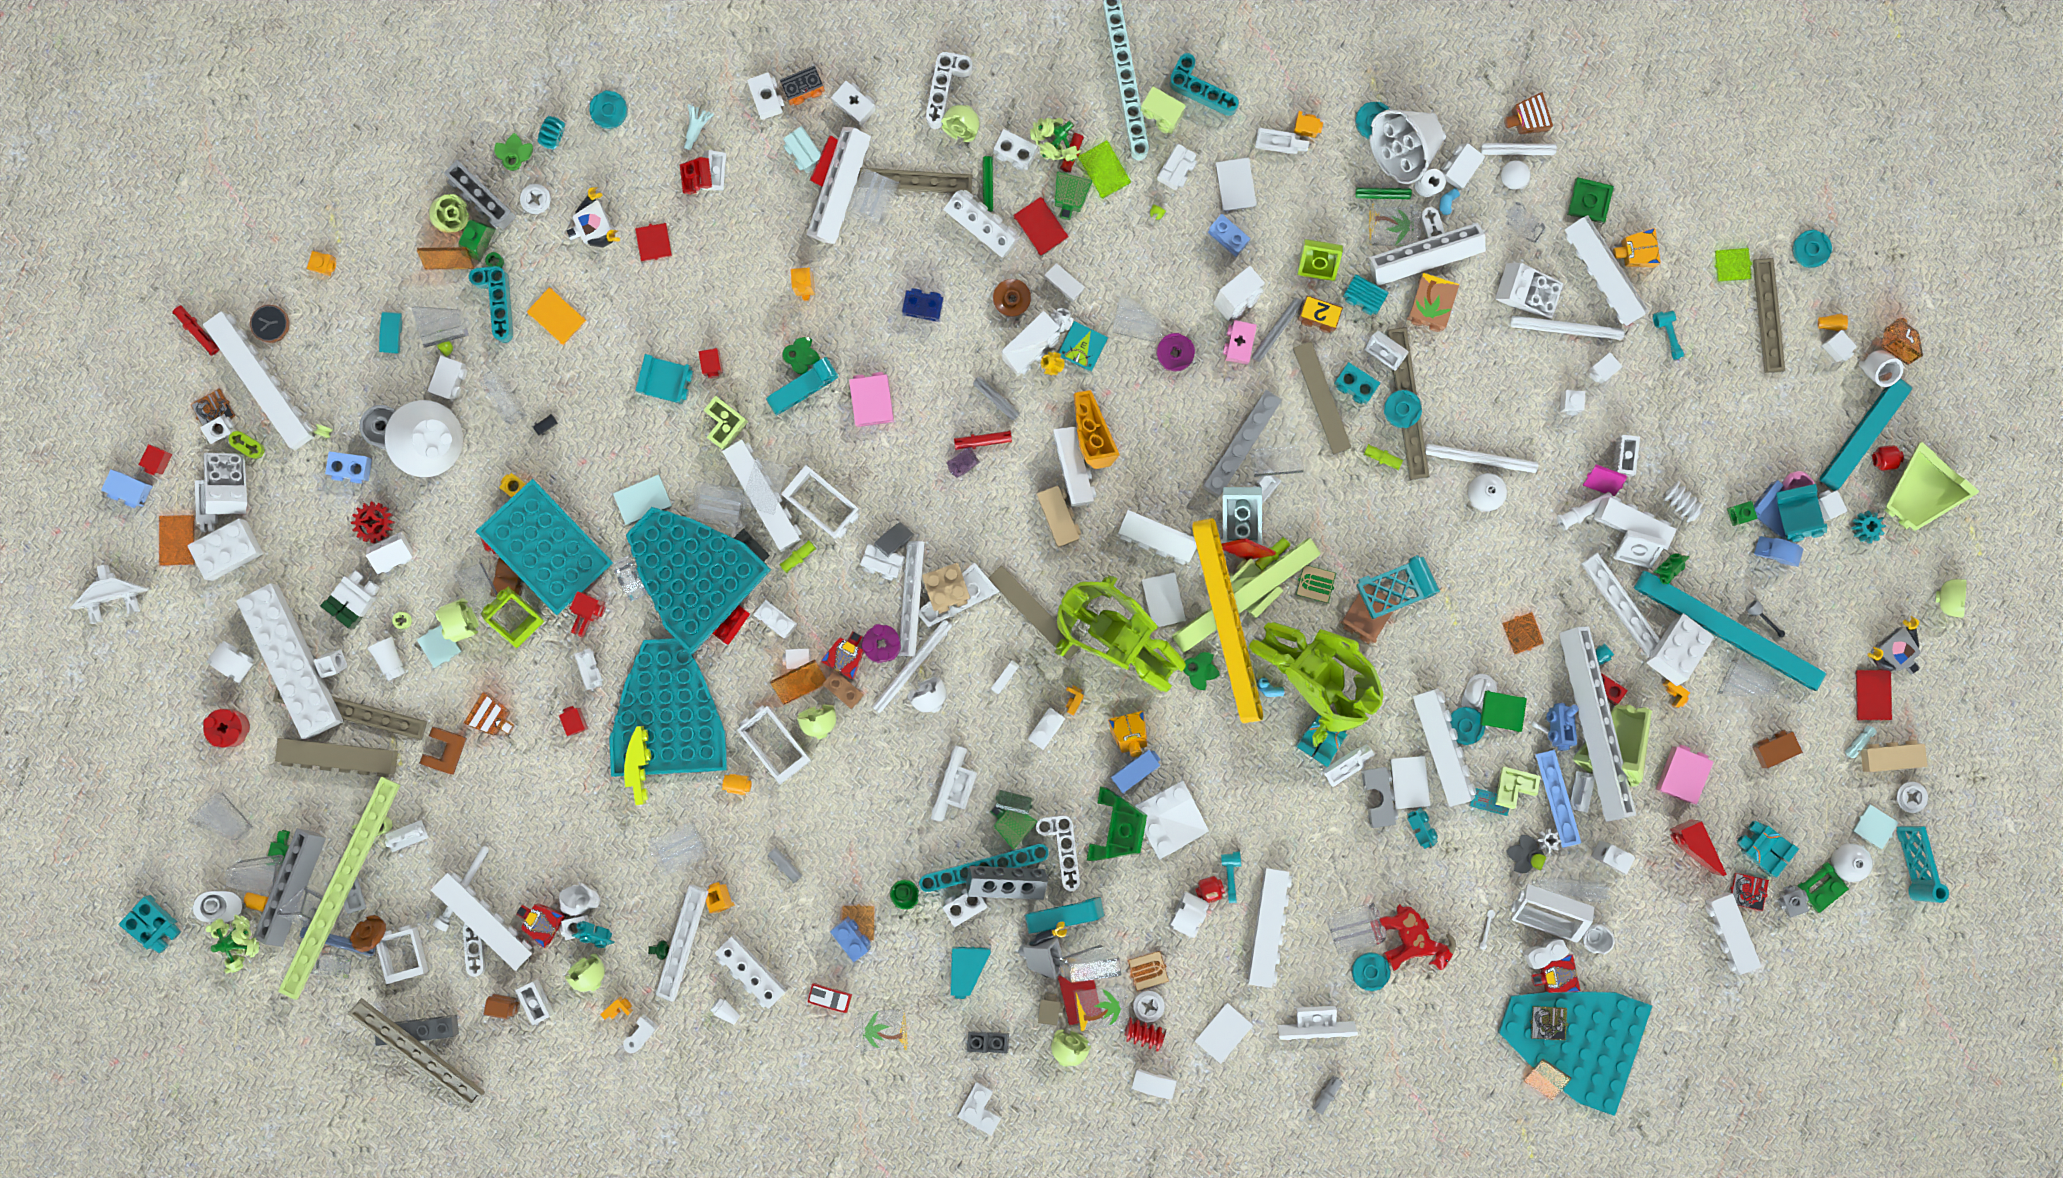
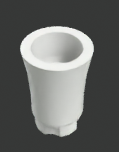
(387, 658)

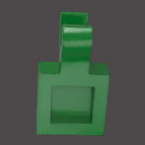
(280, 847)

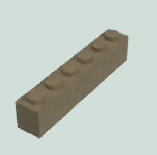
(336, 756)

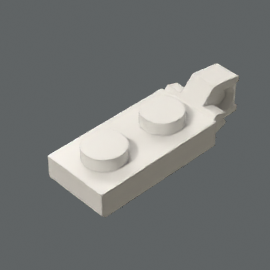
(1280, 141)
(1347, 765)

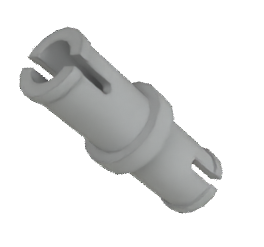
(785, 865)
(1327, 1094)

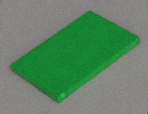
(1503, 711)

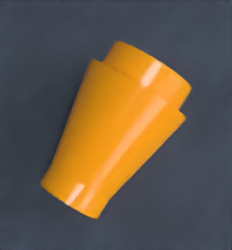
(1833, 322)

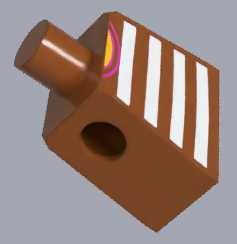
(1530, 116)

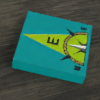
(1083, 346)

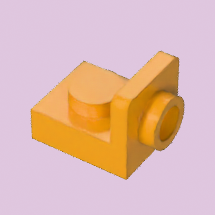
(322, 263)
(1678, 690)
(1074, 703)
(613, 1009)

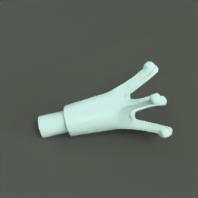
(695, 125)

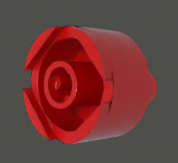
(215, 725)

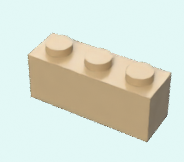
(1059, 516)
(1893, 756)

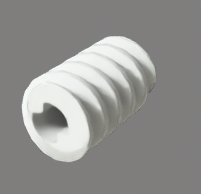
(1438, 182)
(1684, 502)

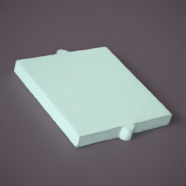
(437, 647)
(1875, 826)

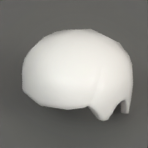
(1515, 175)
(1598, 939)

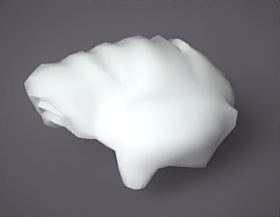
(578, 899)

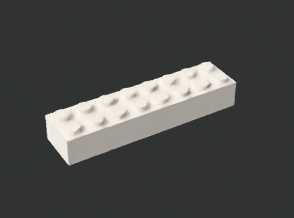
(289, 661)

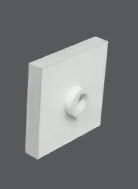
(1639, 549)

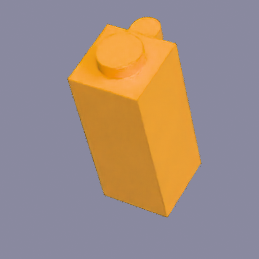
(803, 282)

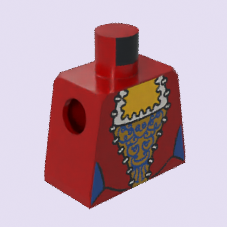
(845, 655)
(541, 922)
(1558, 976)

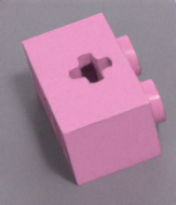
(1246, 333)

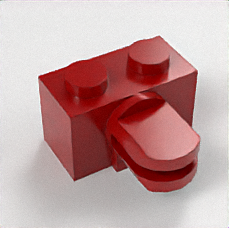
(587, 609)

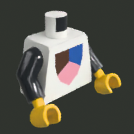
(592, 222)

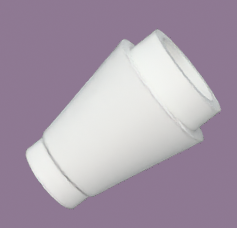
(725, 1011)

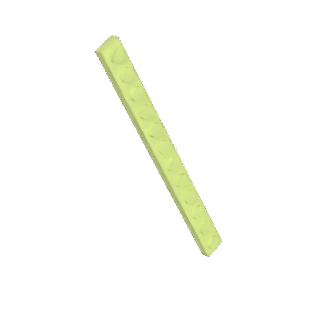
(339, 888)

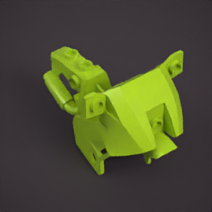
(1126, 639)
(1314, 666)

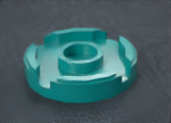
(608, 109)
(1366, 115)
(1812, 248)
(1402, 409)
(1467, 725)
(1371, 971)

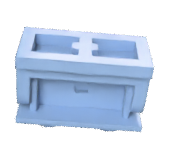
(1228, 235)
(126, 488)

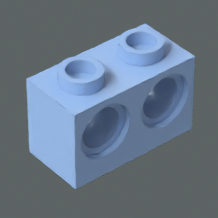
(349, 463)

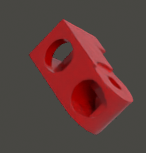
(1613, 690)

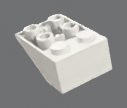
(1529, 290)
(225, 483)

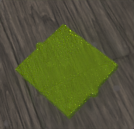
(1733, 264)

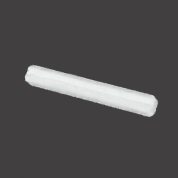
(1518, 149)

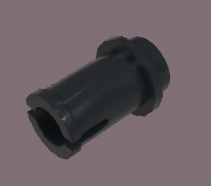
(545, 425)

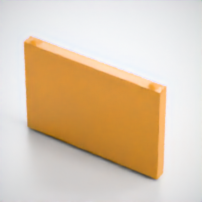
(556, 316)

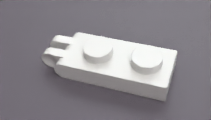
(201, 518)

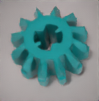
(551, 132)
(1875, 524)

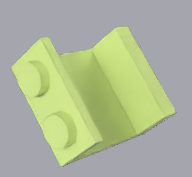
(1246, 571)

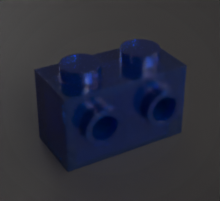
(923, 305)

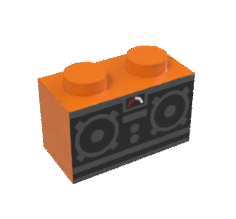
(802, 86)

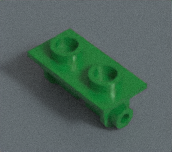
(1671, 567)

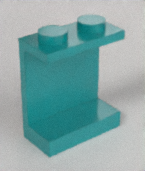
(664, 379)
(1801, 513)

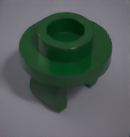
(660, 949)

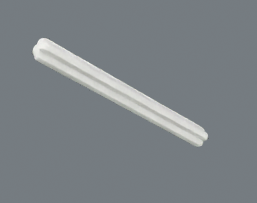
(1567, 327)
(1481, 458)
(912, 665)

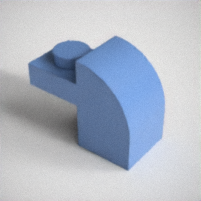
(1779, 550)

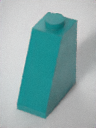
(966, 969)

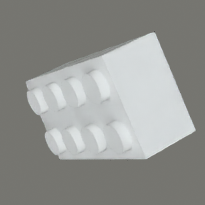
(1239, 294)

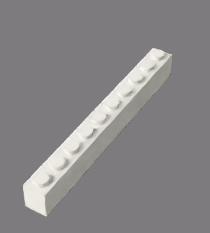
(1597, 724)

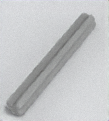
(1277, 329)

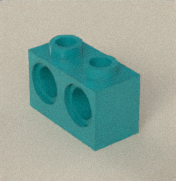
(1359, 379)

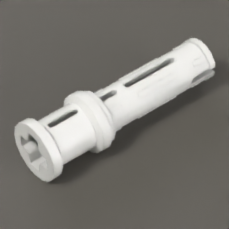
(1577, 514)

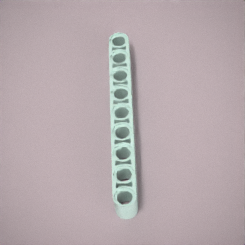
(1126, 85)

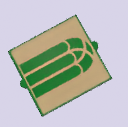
(1316, 583)

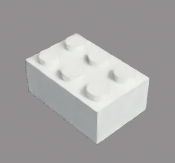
(225, 549)
(1680, 649)

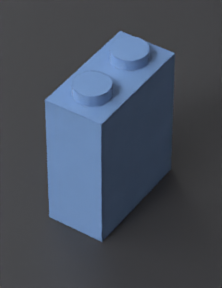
(1136, 770)

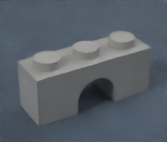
(1383, 813)

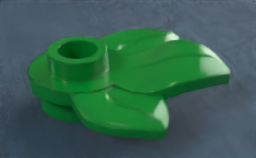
(803, 355)
(1203, 670)

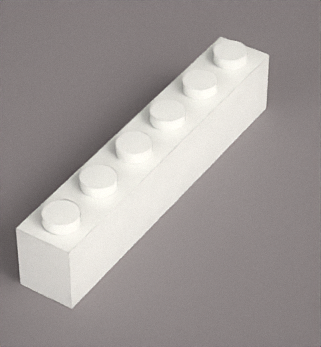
(839, 185)
(1427, 254)
(1606, 270)
(779, 524)
(1444, 747)
(482, 920)
(1268, 927)

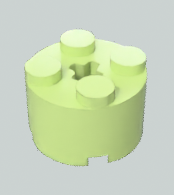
(457, 620)

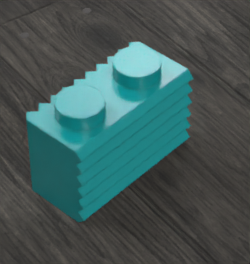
(1365, 295)

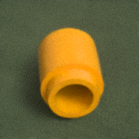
(736, 784)
(255, 901)

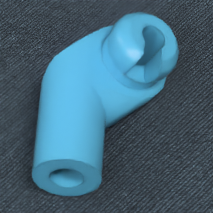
(1446, 201)
(1268, 690)

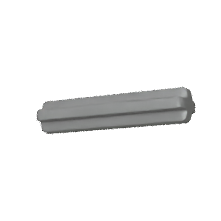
(996, 398)

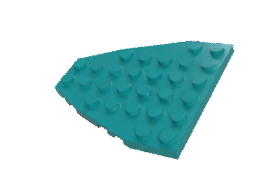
(692, 573)
(676, 708)
(1598, 1045)

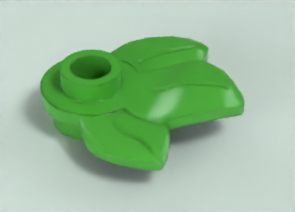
(513, 150)

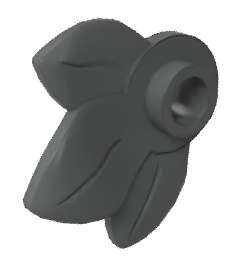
(1523, 853)

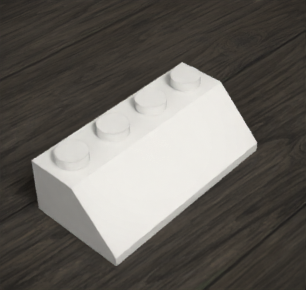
(1073, 467)
(1157, 537)

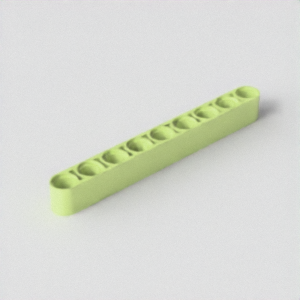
(1250, 592)

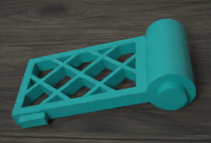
(1418, 575)
(1925, 887)

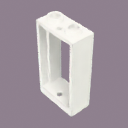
(799, 480)
(747, 723)
(1550, 923)

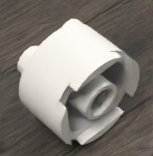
(229, 662)
(1189, 914)

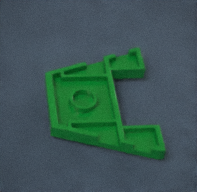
(1125, 828)

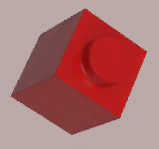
(711, 362)
(155, 460)
(573, 721)

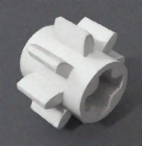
(1062, 318)
(1545, 845)

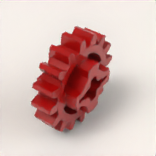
(372, 514)

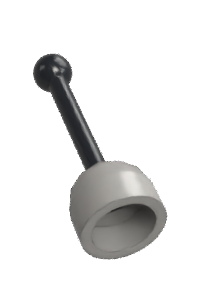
(1756, 608)

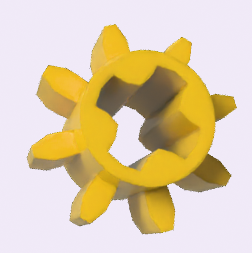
(1052, 363)

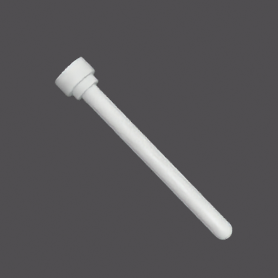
(443, 920)

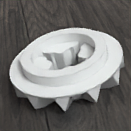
(526, 199)
(1920, 797)
(1151, 1015)

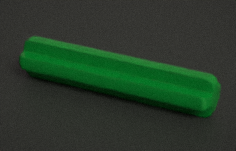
(988, 182)
(1383, 193)

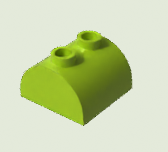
(1319, 259)

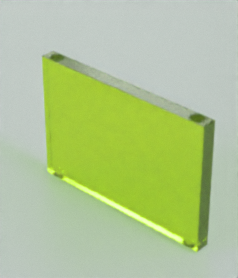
(1104, 169)

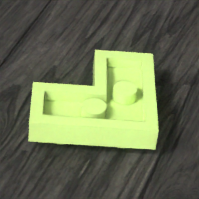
(1515, 781)

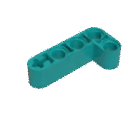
(1205, 88)
(496, 305)
(803, 386)
(1071, 914)

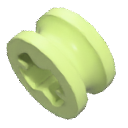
(323, 431)
(399, 615)

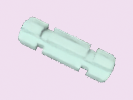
(1860, 742)

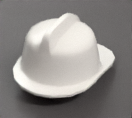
(1475, 690)
(217, 905)

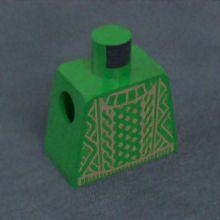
(1071, 193)
(476, 238)
(1012, 825)

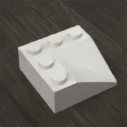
(1031, 344)
(1172, 819)

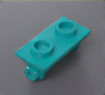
(1421, 820)
(586, 934)

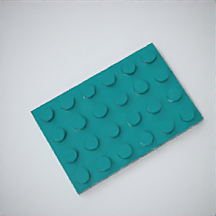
(544, 546)

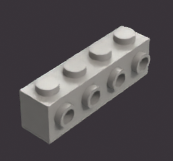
(480, 195)

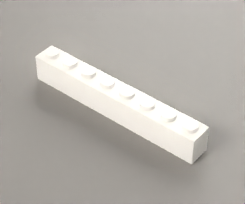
(258, 380)

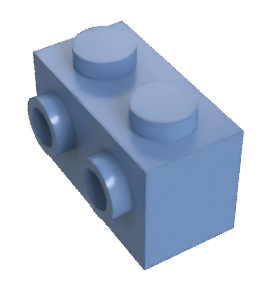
(851, 939)

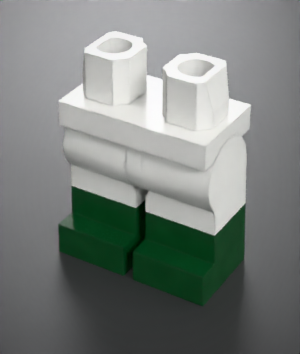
(351, 600)

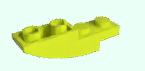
(637, 755)

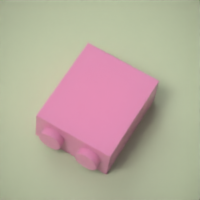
(871, 399)
(1684, 774)

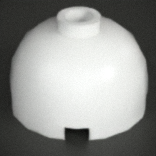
(1479, 493)
(929, 695)
(1852, 862)

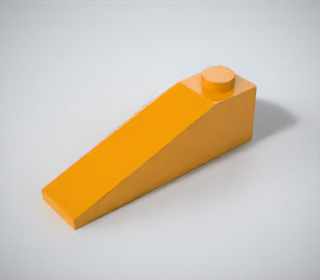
(1093, 434)

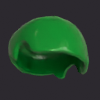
(904, 894)

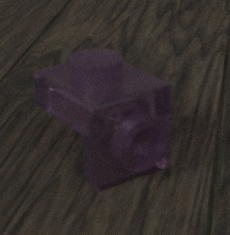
(962, 463)

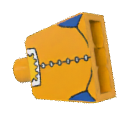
(1639, 250)
(1129, 732)

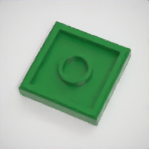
(1590, 200)

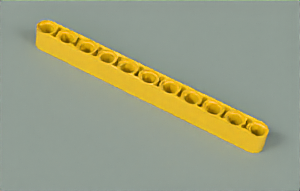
(1227, 620)

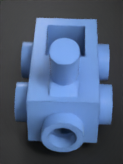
(1562, 726)

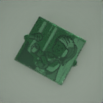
(1014, 802)

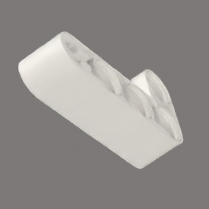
(943, 90)
(1063, 852)

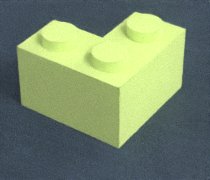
(1163, 109)
(729, 423)

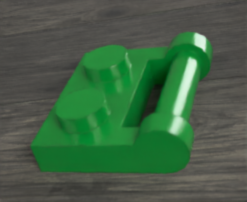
(1826, 892)

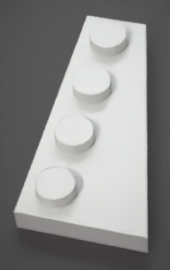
(978, 587)

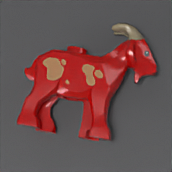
(1415, 939)

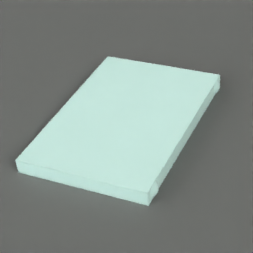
(639, 498)

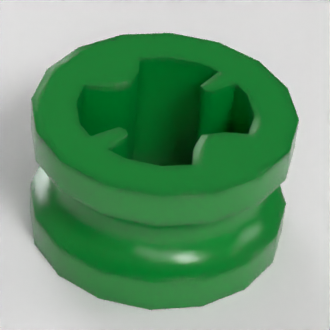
(493, 254)

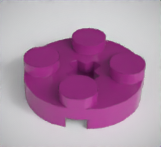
(1184, 358)
(879, 633)

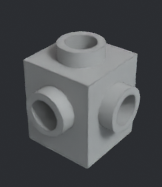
(1793, 900)

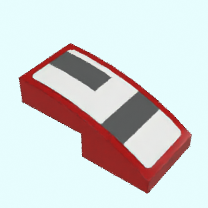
(829, 998)

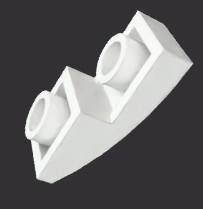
(1154, 1085)

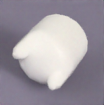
(1881, 363)

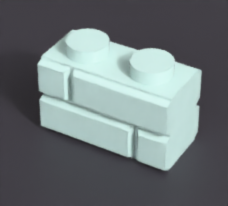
(803, 149)

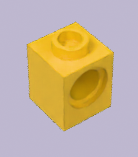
(507, 481)

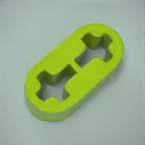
(248, 441)

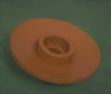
(1009, 288)

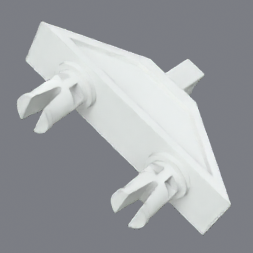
(106, 589)

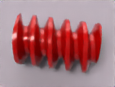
(1144, 1034)

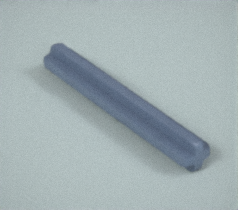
(340, 942)

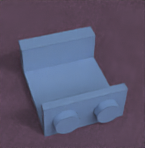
(1768, 511)

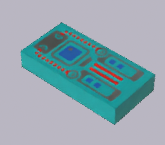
(1486, 801)

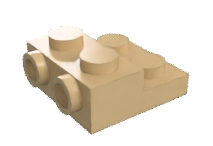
(946, 588)

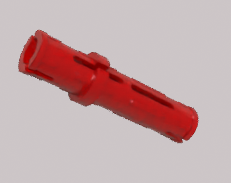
(190, 324)
(982, 440)

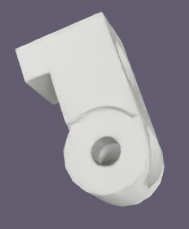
(641, 1035)

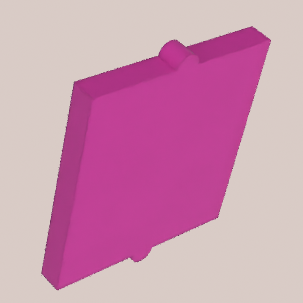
(1605, 480)

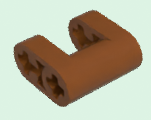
(451, 753)

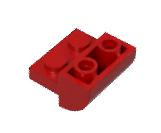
(731, 625)

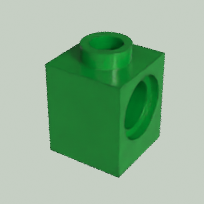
(1742, 513)

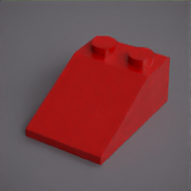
(1695, 841)

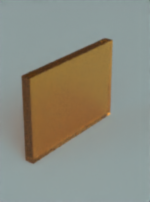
(445, 258)
(174, 536)
(798, 682)

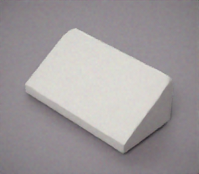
(717, 168)
(1064, 282)
(1386, 350)

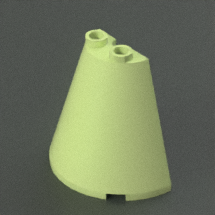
(1927, 490)
(1632, 734)

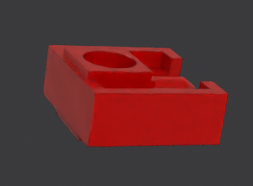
(695, 170)

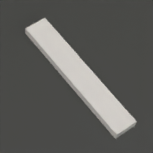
(911, 598)
(1621, 603)
(681, 943)

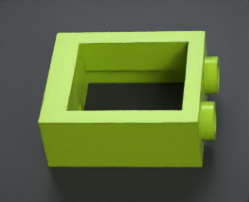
(524, 630)

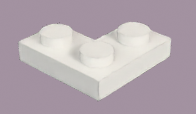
(975, 1112)

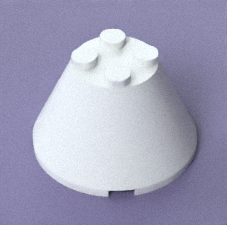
(1405, 143)
(423, 438)

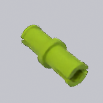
(1383, 457)
(1279, 547)
(797, 556)

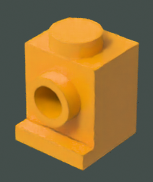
(1307, 125)
(718, 898)

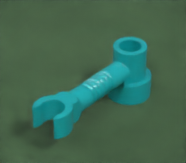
(1665, 320)
(1231, 861)

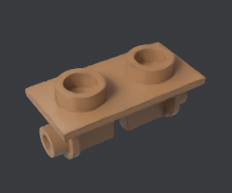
(843, 689)

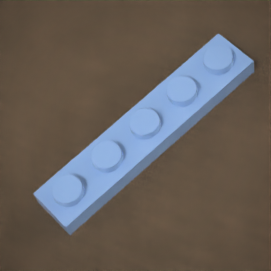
(1558, 798)

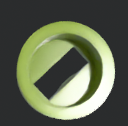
(1157, 210)
(446, 348)
(1538, 861)

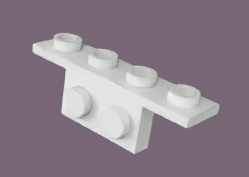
(956, 785)
(1315, 1023)

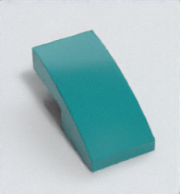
(390, 332)

